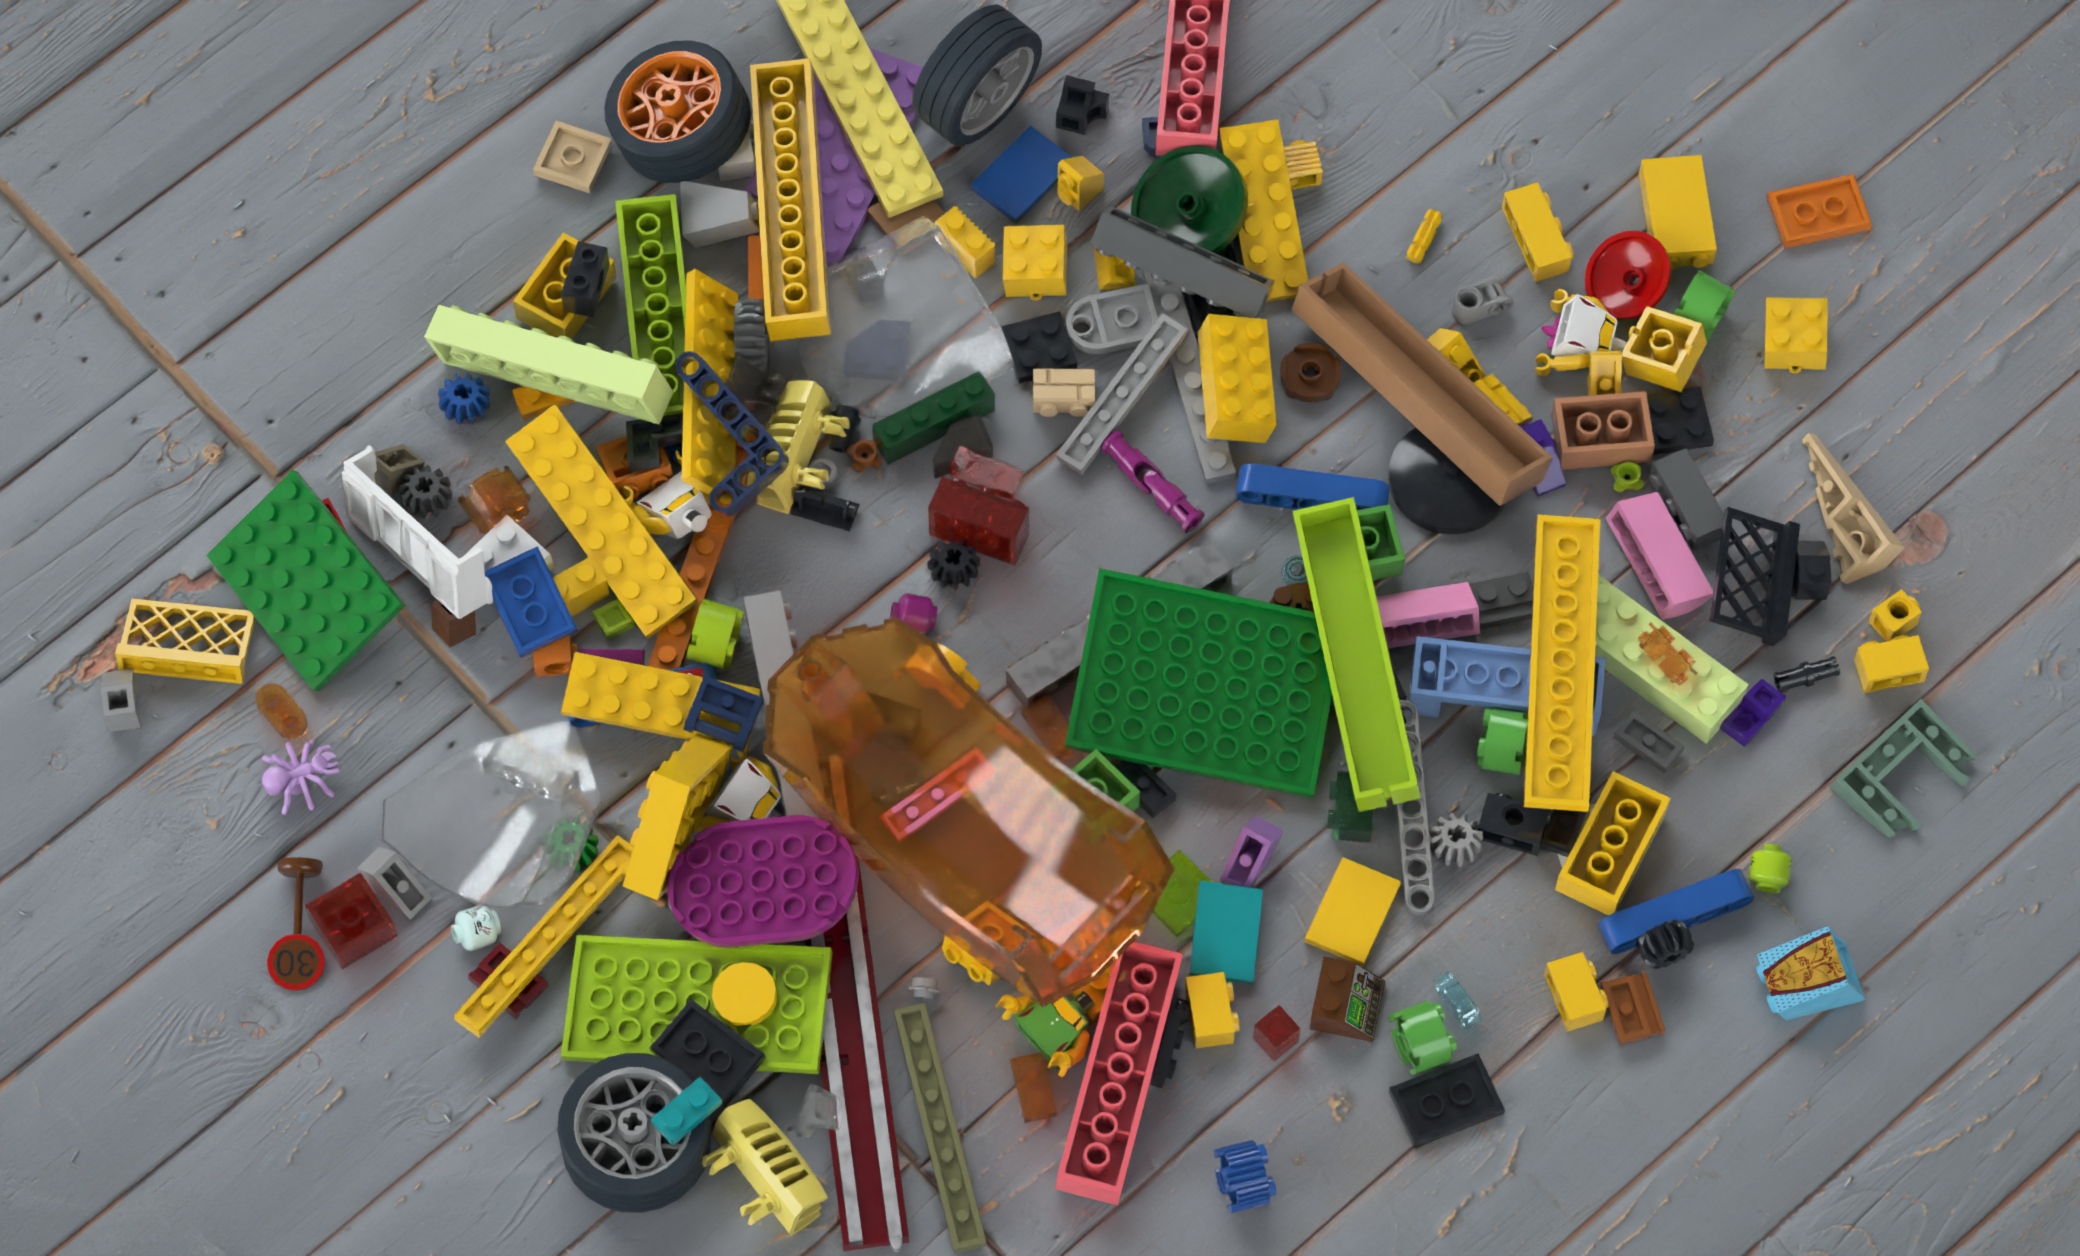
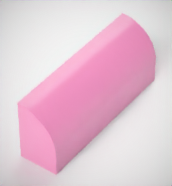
(1659, 555)
(1430, 613)

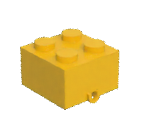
(1035, 261)
(1796, 333)
(1663, 348)

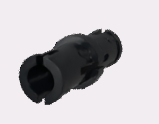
(1806, 674)

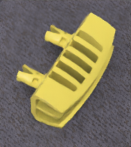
(797, 428)
(769, 1165)

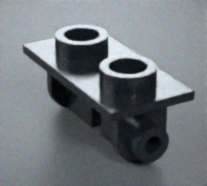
(824, 508)

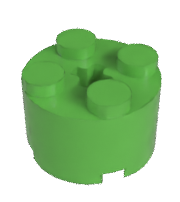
(1705, 302)
(1504, 742)
(1422, 1036)

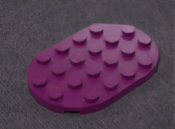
(763, 881)

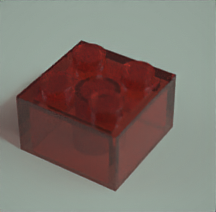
(351, 920)

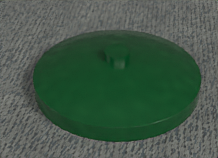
(1193, 196)

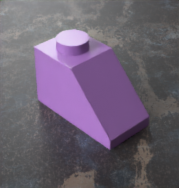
(1251, 853)

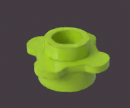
(1629, 469)

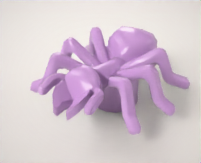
(294, 777)

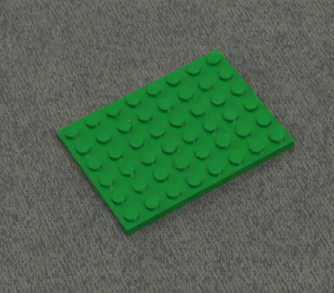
(1202, 684)

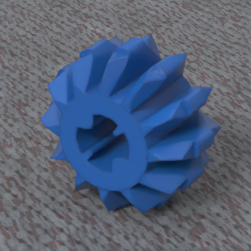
(476, 398)

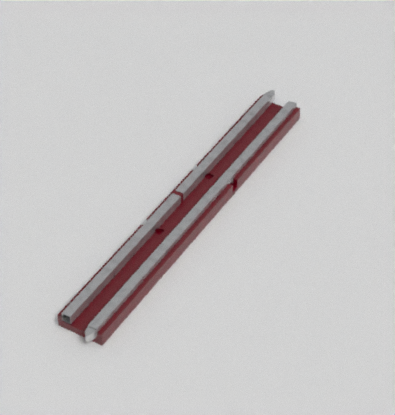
(856, 1071)

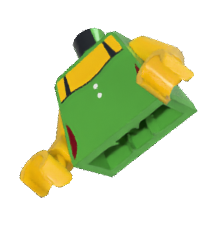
(1055, 1029)

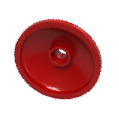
(1618, 264)

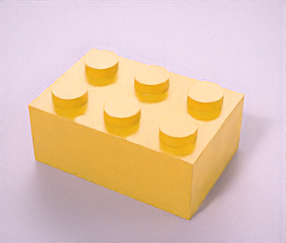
(540, 299)

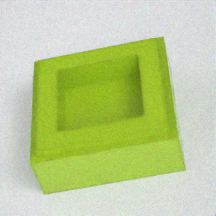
(613, 619)

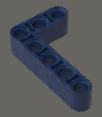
(738, 428)

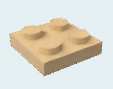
(572, 156)

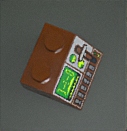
(1347, 1000)

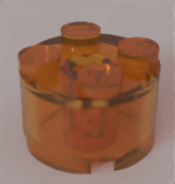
(495, 497)

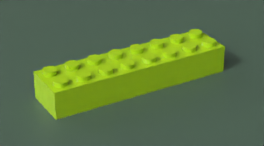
(654, 285)

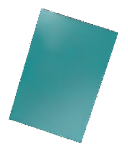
(1226, 931)

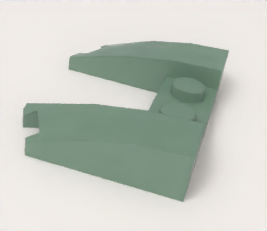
(1917, 729)

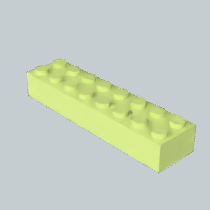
(549, 363)

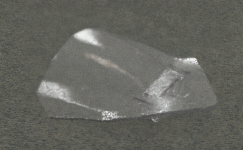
(498, 817)

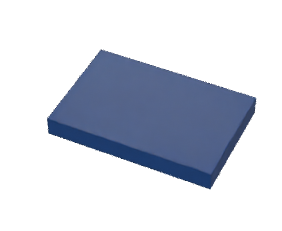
(1021, 175)
(529, 602)

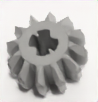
(1468, 841)

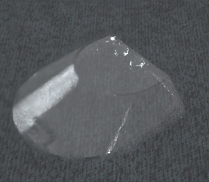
(902, 324)

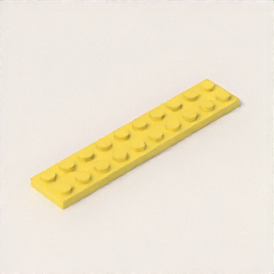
(863, 103)

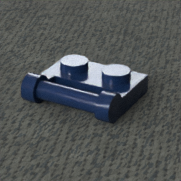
(726, 703)

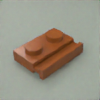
(1633, 1008)

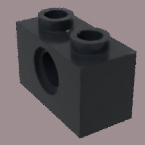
(585, 279)
(1522, 837)

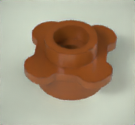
(866, 447)

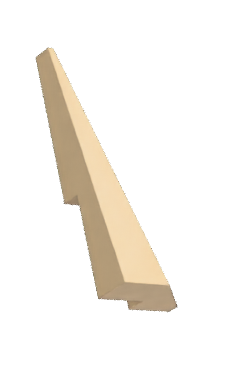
(1858, 532)

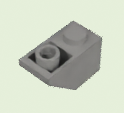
(120, 700)

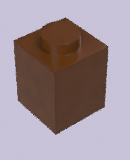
(449, 627)

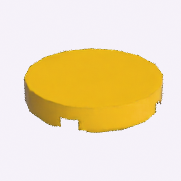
(744, 994)

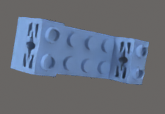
(1478, 677)

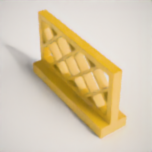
(182, 660)

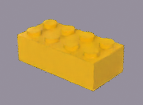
(1236, 378)
(1612, 844)

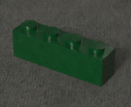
(932, 416)

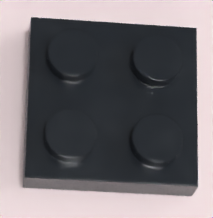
(1039, 345)
(1679, 420)

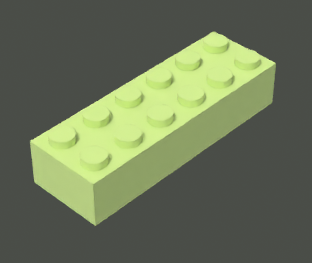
(1697, 703)

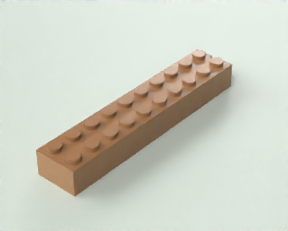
(1422, 384)

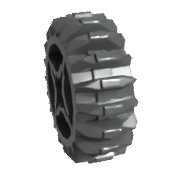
(751, 333)

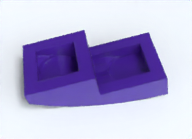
(1753, 712)

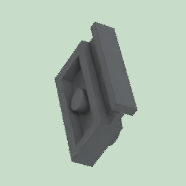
(1504, 599)

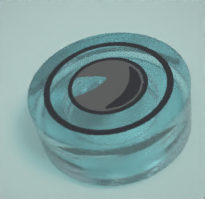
(1294, 570)

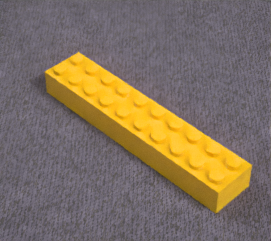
(790, 200)

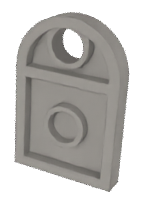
(1115, 319)

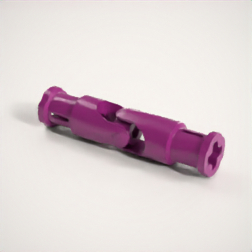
(1167, 495)

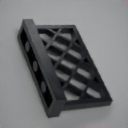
(1777, 586)

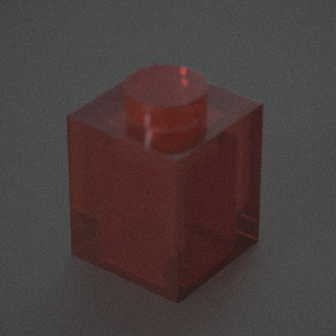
(1276, 1033)

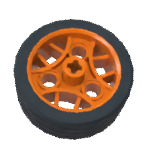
(692, 109)

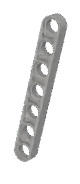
(1415, 822)

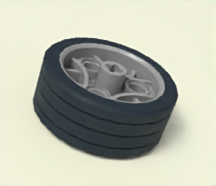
(977, 74)
(629, 1135)

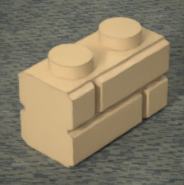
(1063, 391)

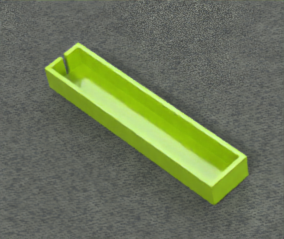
(1356, 654)

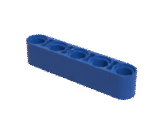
(1305, 489)
(1688, 905)

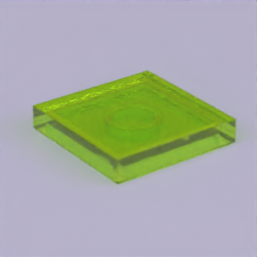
(1179, 898)

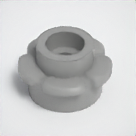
(924, 988)

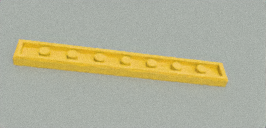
(545, 939)

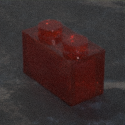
(986, 472)

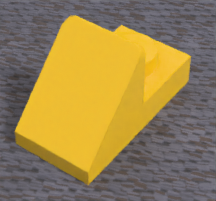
(1604, 373)

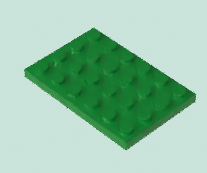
(305, 580)

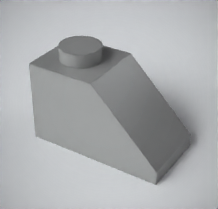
(394, 882)

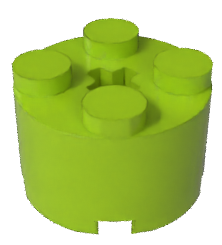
(715, 634)

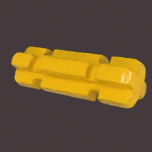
(1424, 236)

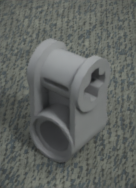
(1486, 299)

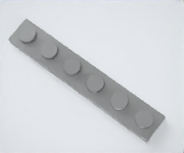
(1122, 393)

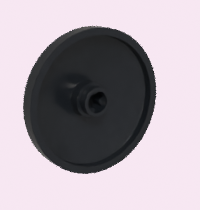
(1435, 490)

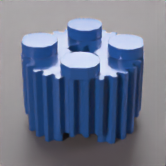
(1244, 1175)

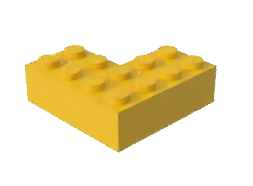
(675, 802)

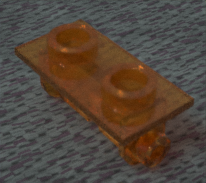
(1676, 662)

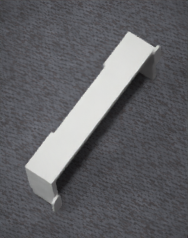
(452, 581)

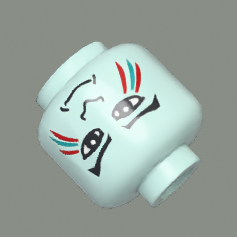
(476, 928)

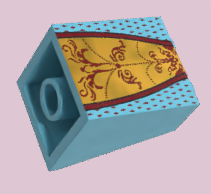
(1809, 975)

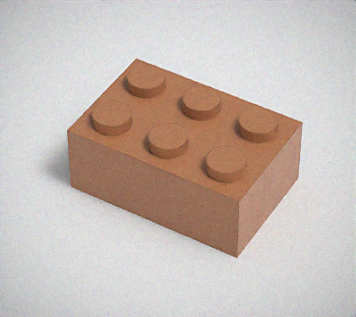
(1602, 430)

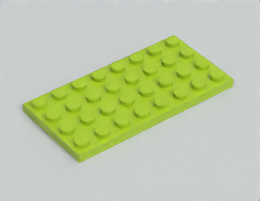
(635, 987)

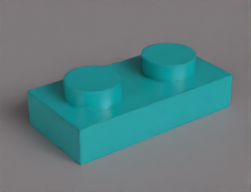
(686, 1111)

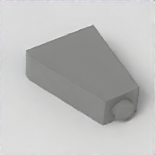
(716, 213)

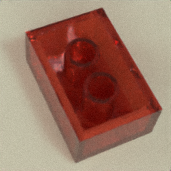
(985, 520)

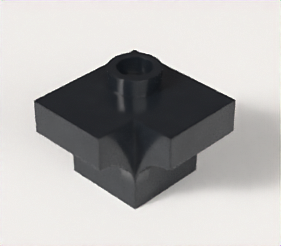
(1080, 105)

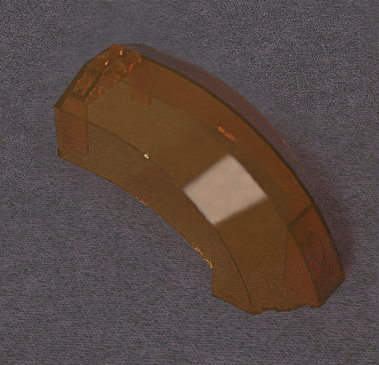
(1020, 869)

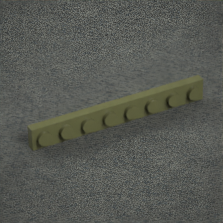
(939, 1128)

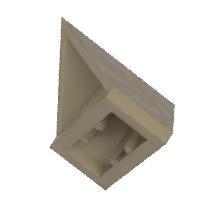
(393, 465)

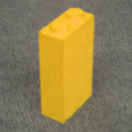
(1679, 209)

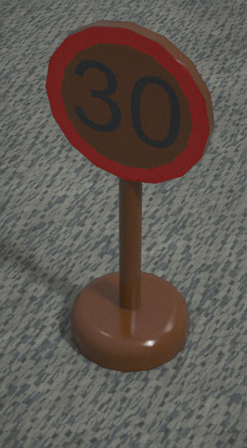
(297, 959)

